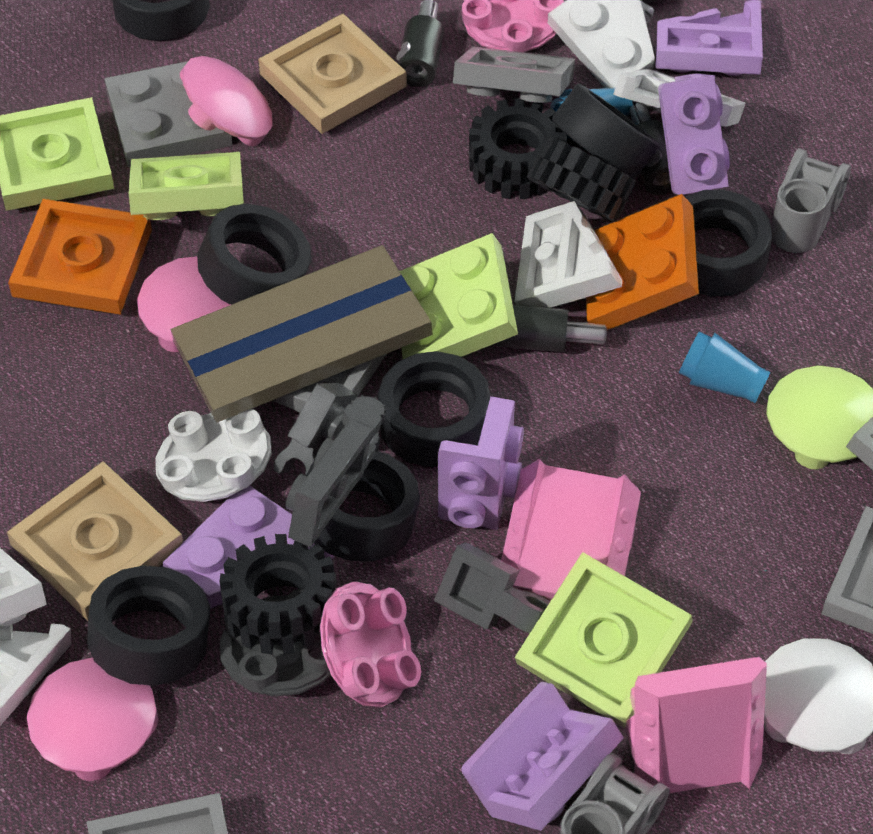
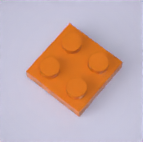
(80, 256)
(654, 259)

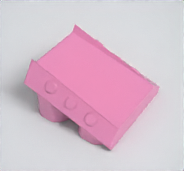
(561, 516)
(699, 725)

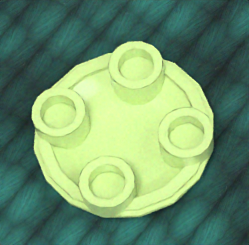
(819, 413)

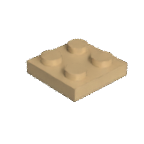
(332, 73)
(92, 534)

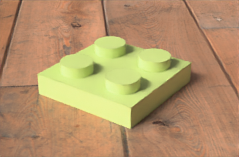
(52, 154)
(185, 183)
(464, 298)
(602, 637)

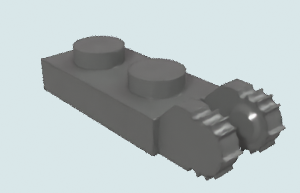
(335, 470)

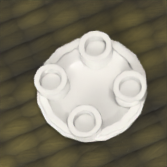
(211, 458)
(819, 696)

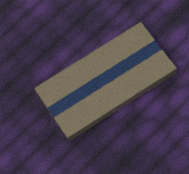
(300, 333)

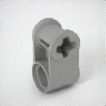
(807, 201)
(615, 802)

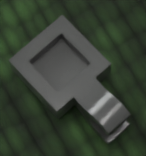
(316, 422)
(483, 591)

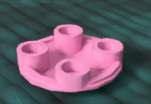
(509, 23)
(226, 100)
(174, 297)
(368, 643)
(90, 719)

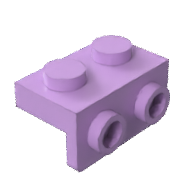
(693, 133)
(479, 477)
(539, 758)

